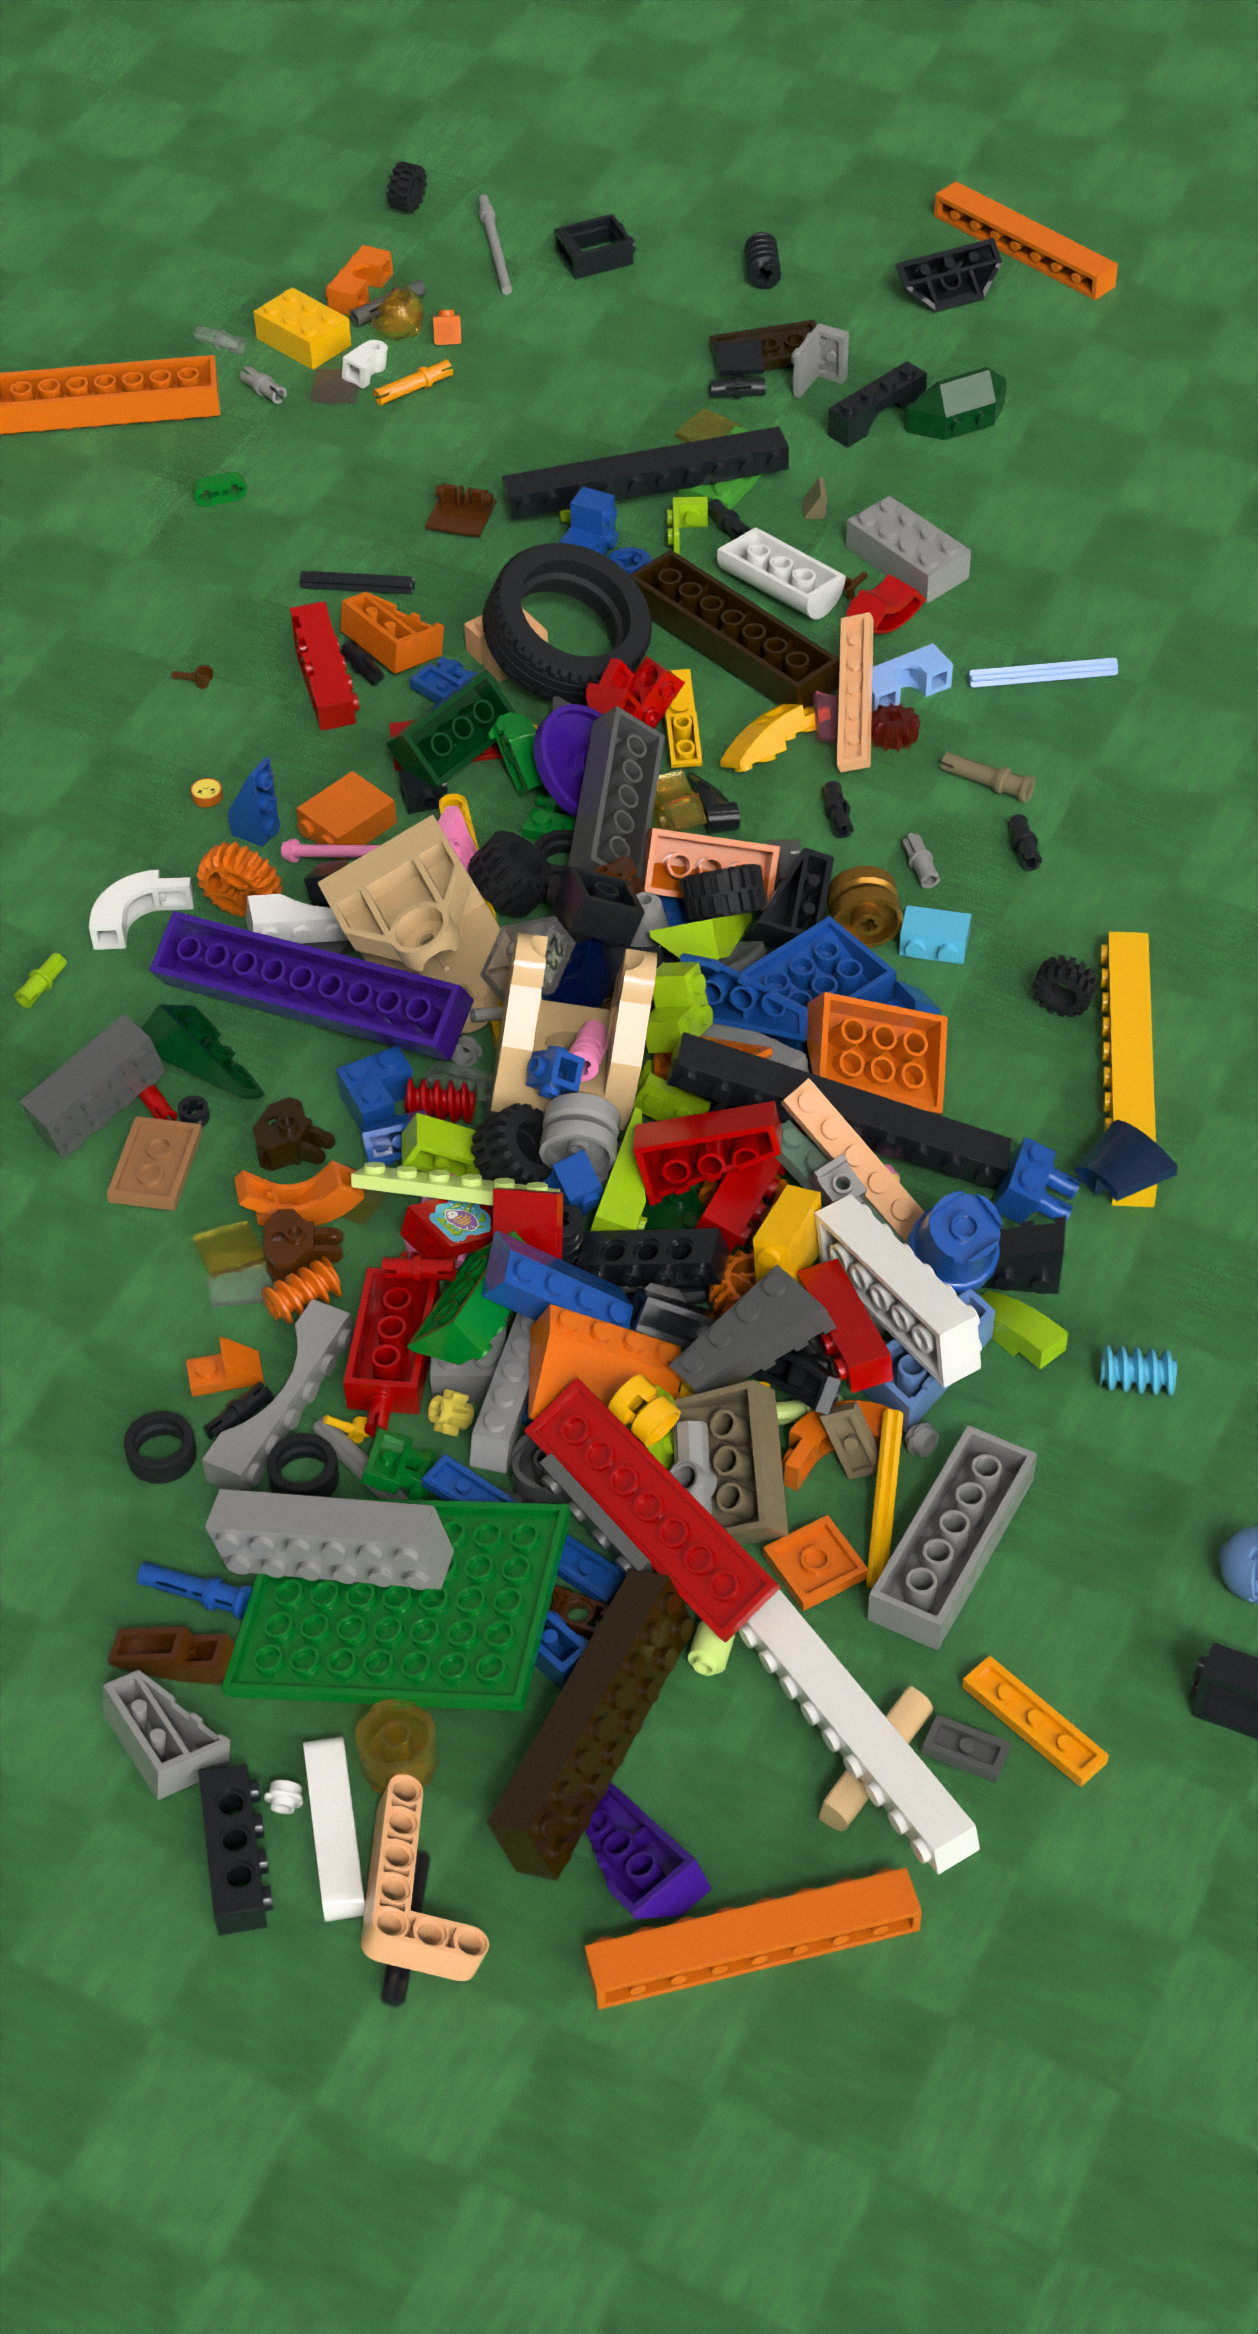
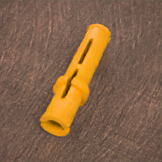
(422, 378)

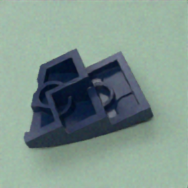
(1124, 1162)

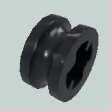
(194, 1103)

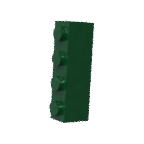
(451, 731)

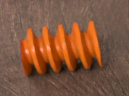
(301, 1289)

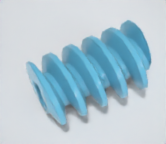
(1138, 1369)

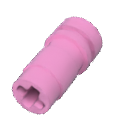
(591, 1045)

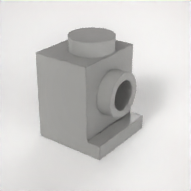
(825, 1181)

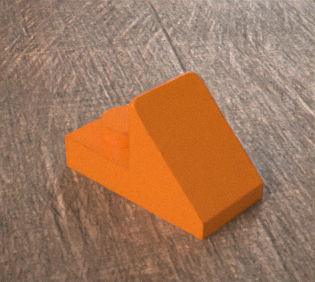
(231, 1369)

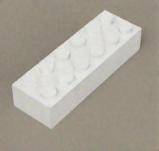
(901, 1290)

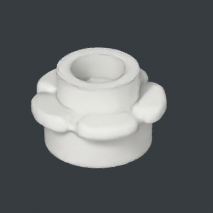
(284, 1796)

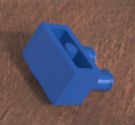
(1023, 1186)

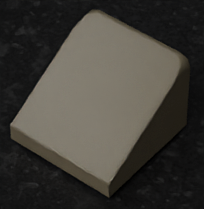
(815, 501)

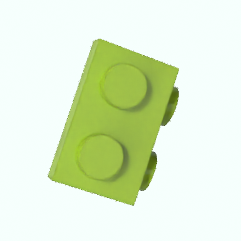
(665, 1101)

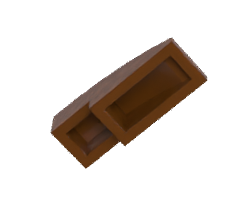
(173, 1654)

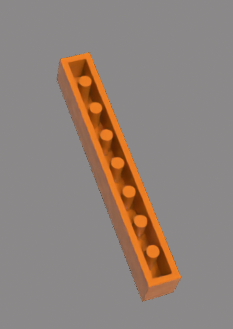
(1026, 240)
(752, 1937)

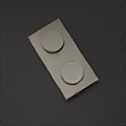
(852, 1439)

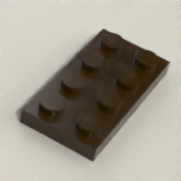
(776, 340)

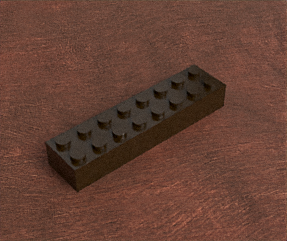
(736, 631)
(591, 1725)

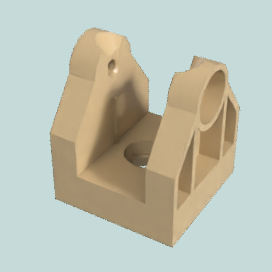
(417, 911)
(534, 1024)

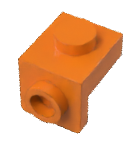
(447, 327)

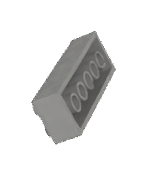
(952, 1537)
(330, 1539)

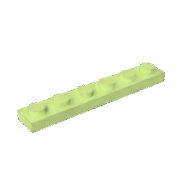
(435, 1183)

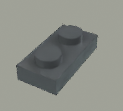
(966, 1748)

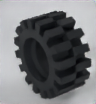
(406, 187)
(1060, 998)

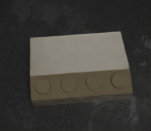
(743, 1458)

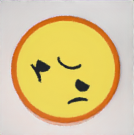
(206, 792)

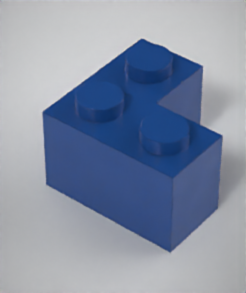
(592, 521)
(374, 1085)

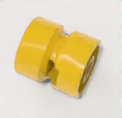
(639, 1405)

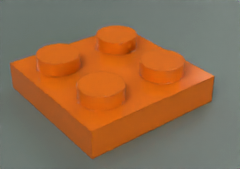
(815, 1562)

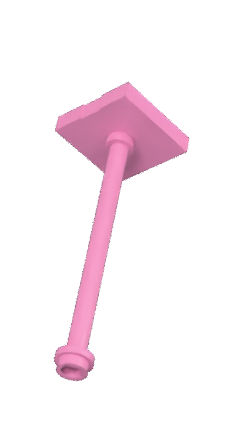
(450, 822)

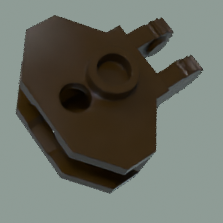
(290, 1137)

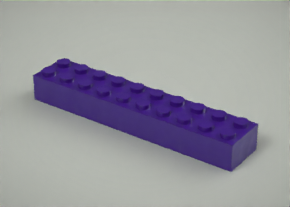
(312, 985)

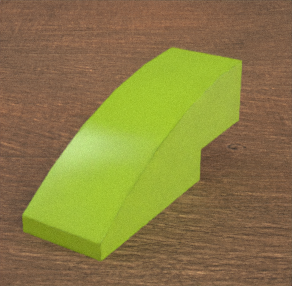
(1025, 1330)

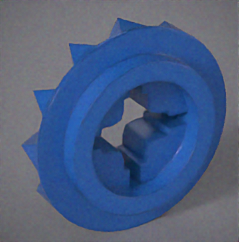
(628, 555)

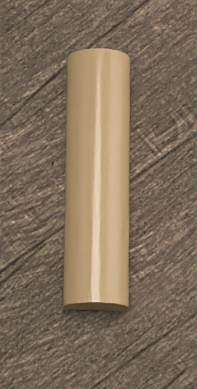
(849, 1794)

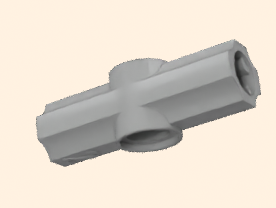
(692, 1460)

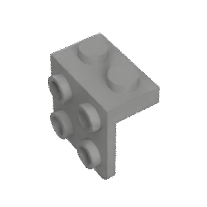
(821, 355)

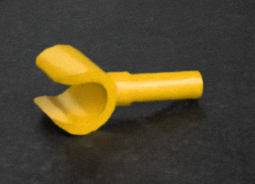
(355, 1429)

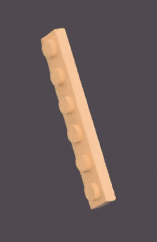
(855, 692)
(836, 1138)

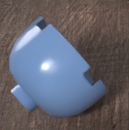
(1240, 1563)

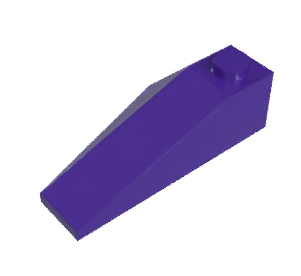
(642, 1862)

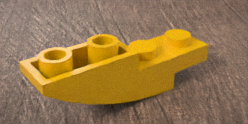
(682, 726)
(767, 736)

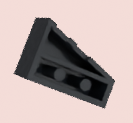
(796, 901)
(1030, 1258)

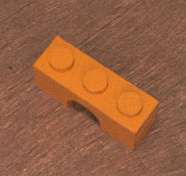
(350, 287)

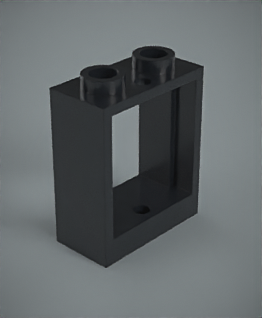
(574, 237)
(1223, 1706)

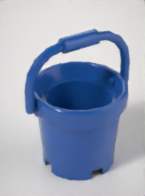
(959, 1240)

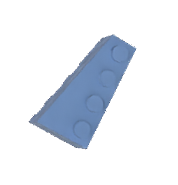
(912, 1386)

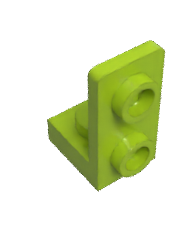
(686, 513)

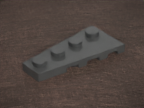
(585, 1509)

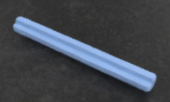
(1043, 672)

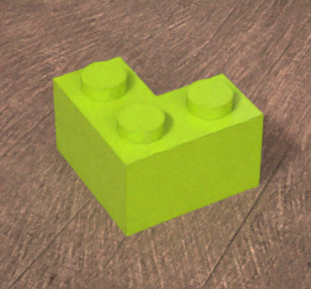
(679, 1006)

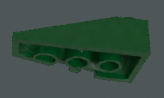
(192, 1043)

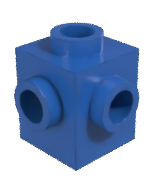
(555, 1072)

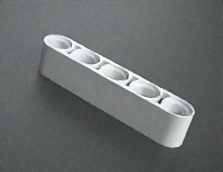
(334, 1829)

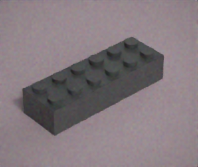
(617, 792)

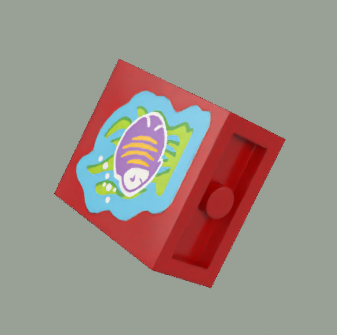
(447, 1227)

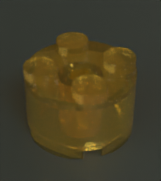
(396, 1741)

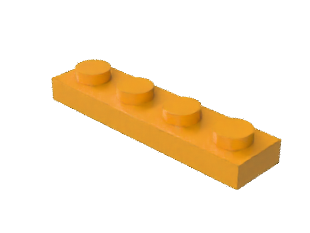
(1035, 1721)

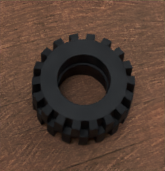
(510, 873)
(723, 892)
(510, 1145)

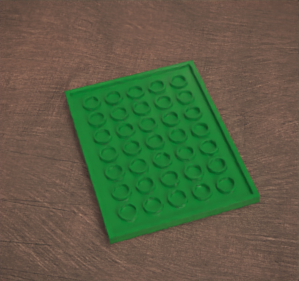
(429, 1646)

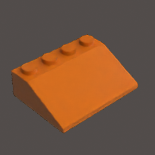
(879, 1049)
(597, 1353)

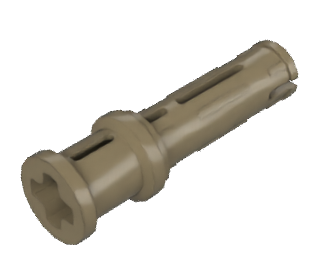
(1001, 779)

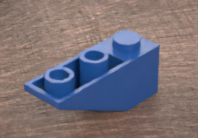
(254, 810)

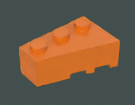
(388, 634)

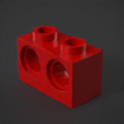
(655, 690)

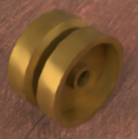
(866, 904)

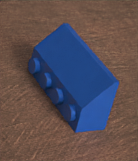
(532, 1280)

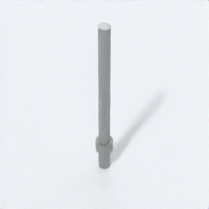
(488, 216)

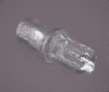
(220, 339)

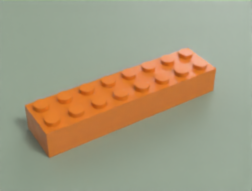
(109, 394)

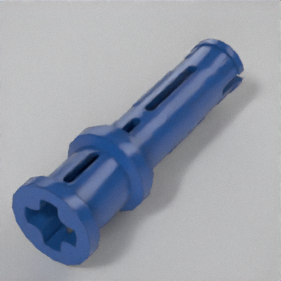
(211, 1593)

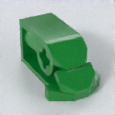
(516, 743)

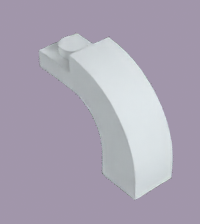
(131, 899)

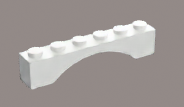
(292, 919)

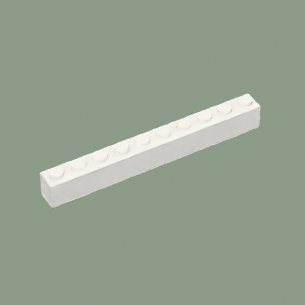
(862, 1735)

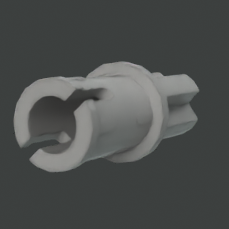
(921, 860)

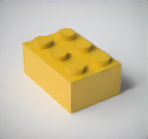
(302, 328)

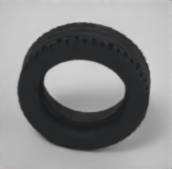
(578, 574)

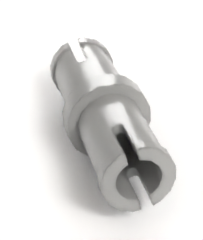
(263, 384)

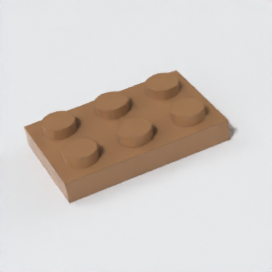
(155, 1163)

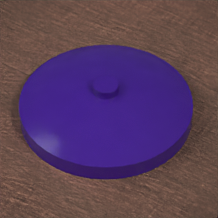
(562, 752)

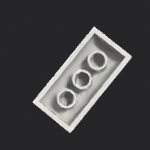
(782, 572)

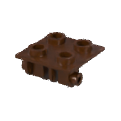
(460, 510)

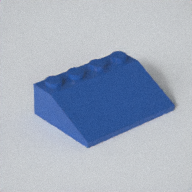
(820, 962)

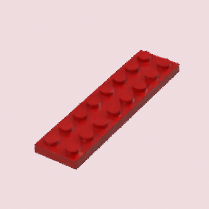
(654, 1510)

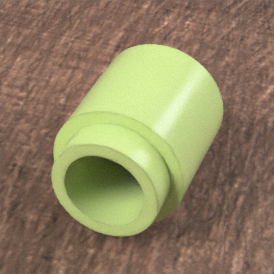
(708, 1651)

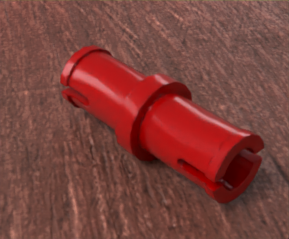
(419, 1268)

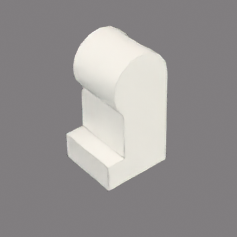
(366, 361)

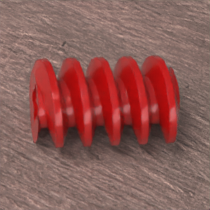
(442, 1101)

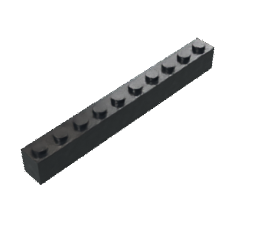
(648, 471)
(880, 1122)

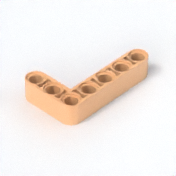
(389, 1926)

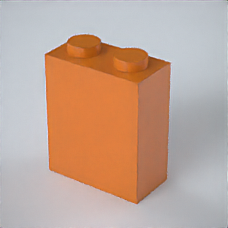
(346, 813)

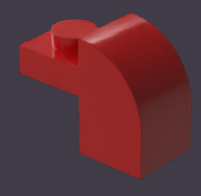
(613, 690)

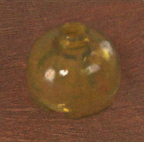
(400, 315)

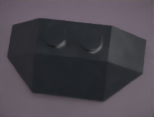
(952, 275)

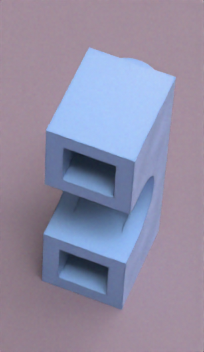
(921, 669)

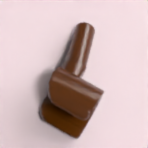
(851, 584)
(200, 677)

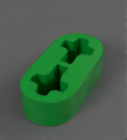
(219, 489)

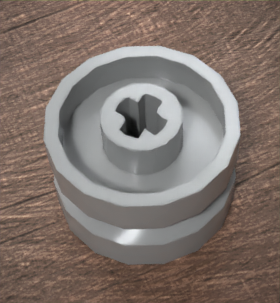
(580, 1123)

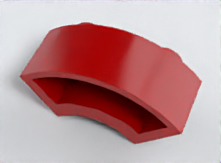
(889, 603)

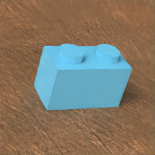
(935, 934)

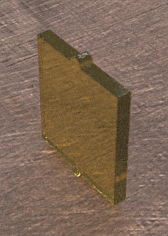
(705, 426)
(229, 1249)

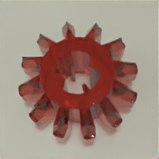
(894, 727)

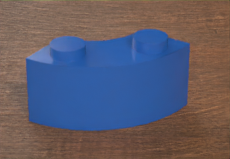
(576, 1181)

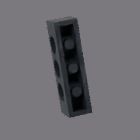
(655, 1256)
(245, 1906)

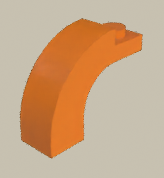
(316, 1199)
(811, 1442)

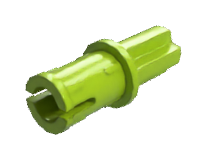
(40, 980)

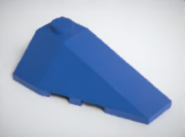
(749, 1004)

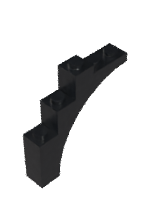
(681, 1323)

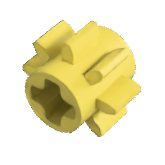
(450, 1412)

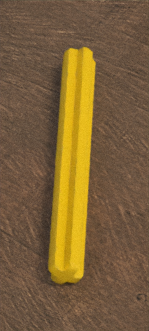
(884, 1495)

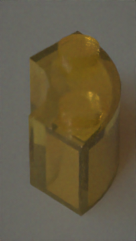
(677, 804)

